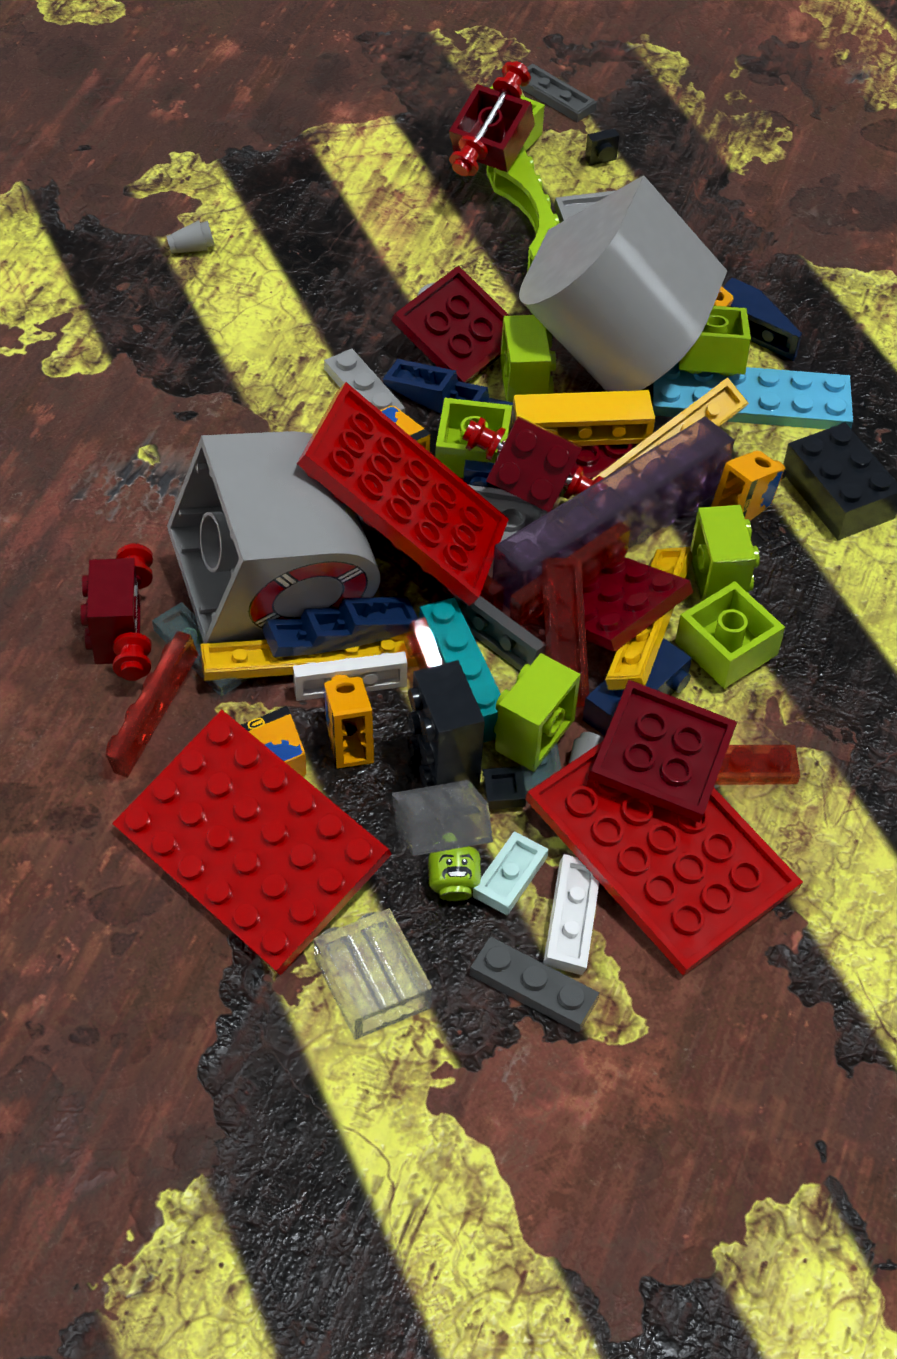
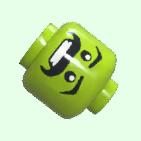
(454, 873)

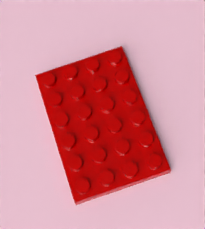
(404, 493)
(252, 841)
(675, 877)

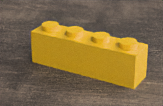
(590, 416)

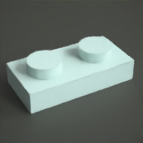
(510, 873)

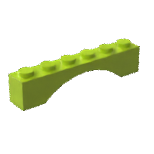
(525, 191)

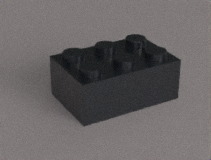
(841, 481)
(445, 726)

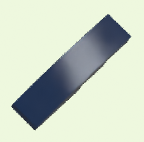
(431, 384)
(333, 629)

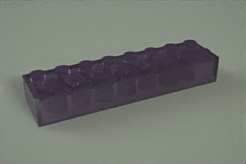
(640, 494)

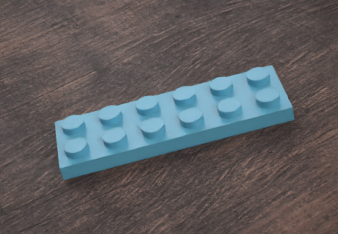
(772, 396)

